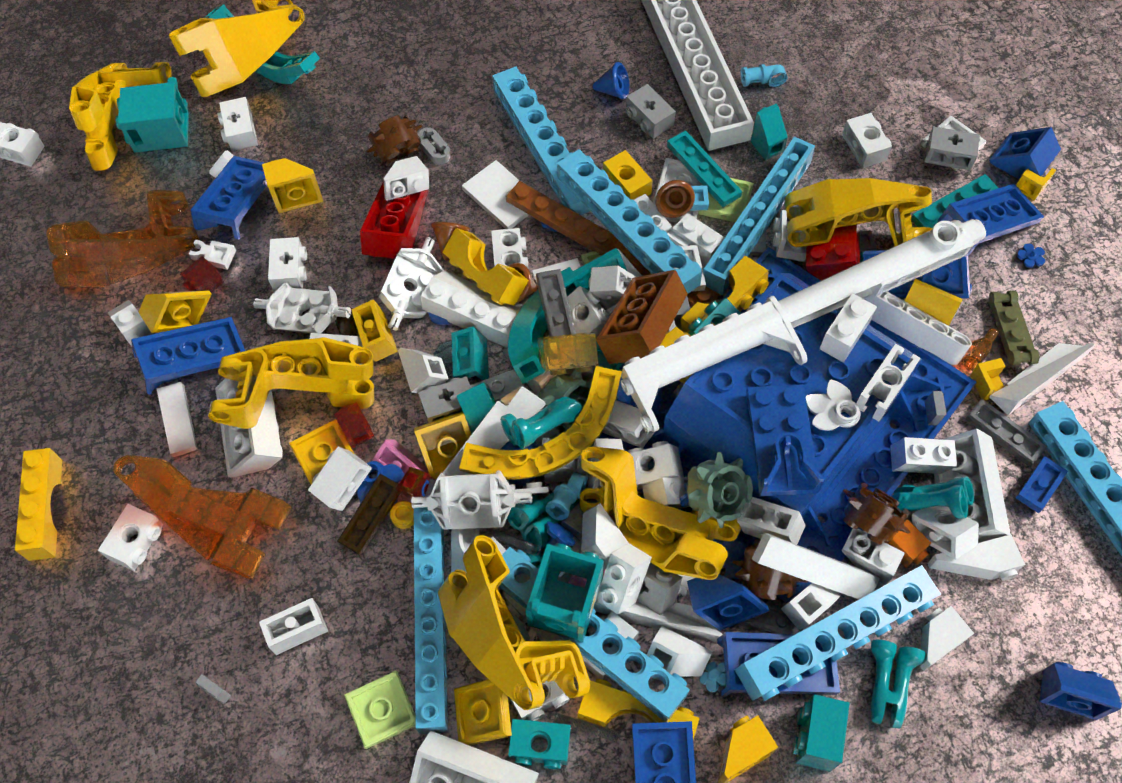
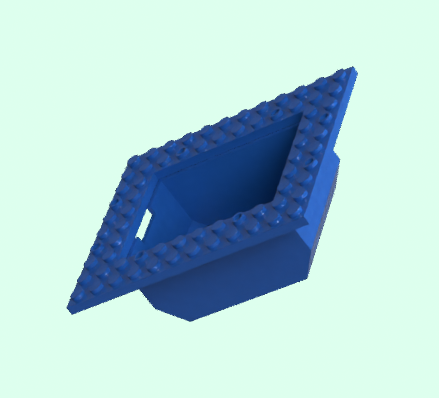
(714, 414)

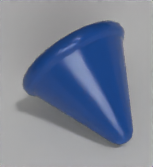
(614, 82)

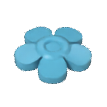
(714, 676)

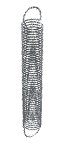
(525, 548)
(591, 725)

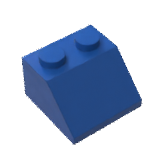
(1027, 150)
(724, 601)
(1079, 691)

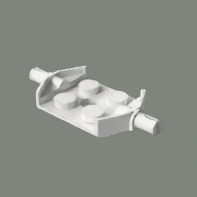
(413, 266)
(288, 304)
(490, 491)

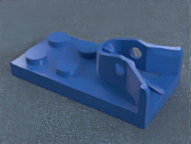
(230, 195)
(998, 210)
(949, 278)
(185, 351)
(782, 441)
(741, 647)
(663, 752)

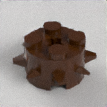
(395, 140)
(874, 513)
(763, 580)

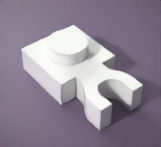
(216, 253)

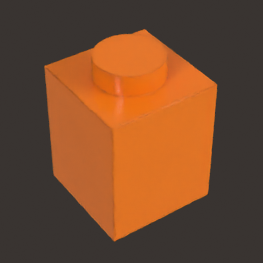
(911, 544)

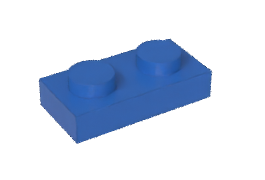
(1041, 484)

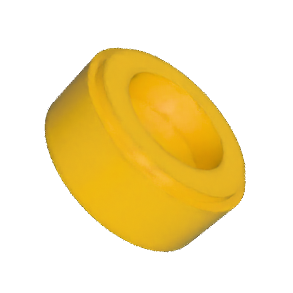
(402, 514)

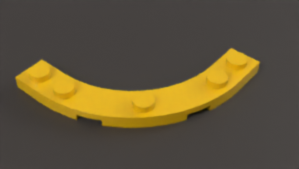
(558, 451)

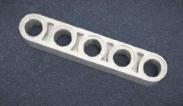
(919, 327)

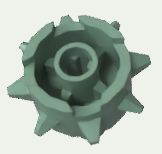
(566, 386)
(719, 489)

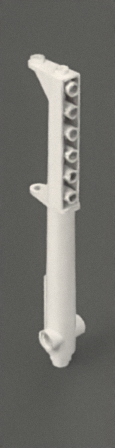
(775, 320)

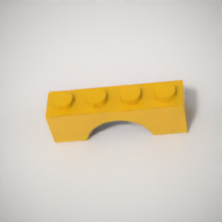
(501, 281)
(746, 281)
(35, 528)
(606, 703)

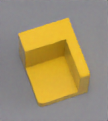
(1033, 184)
(987, 377)

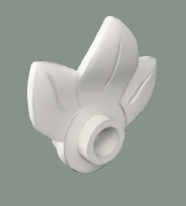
(830, 406)

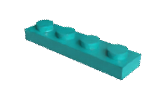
(704, 168)
(929, 215)

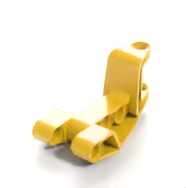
(236, 44)
(95, 105)
(853, 202)
(294, 365)
(663, 532)
(491, 638)

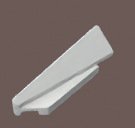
(1039, 375)
(490, 431)
(677, 618)

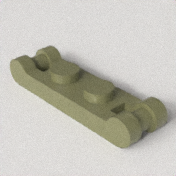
(1013, 328)

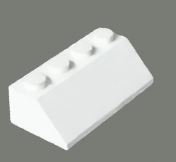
(469, 306)
(250, 448)
(978, 462)
(451, 761)

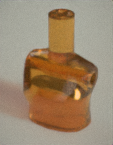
(979, 350)

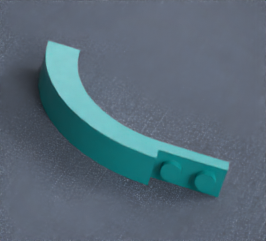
(278, 67)
(531, 321)

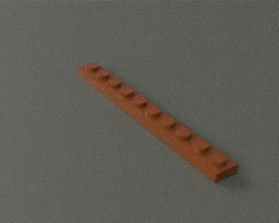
(583, 231)

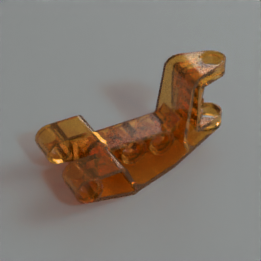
(101, 260)
(208, 520)

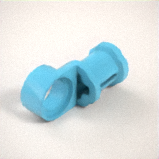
(763, 75)
(565, 496)

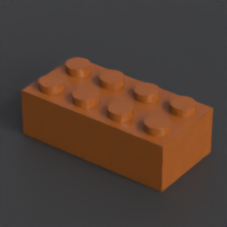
(642, 316)

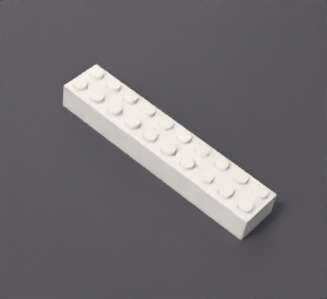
(701, 72)

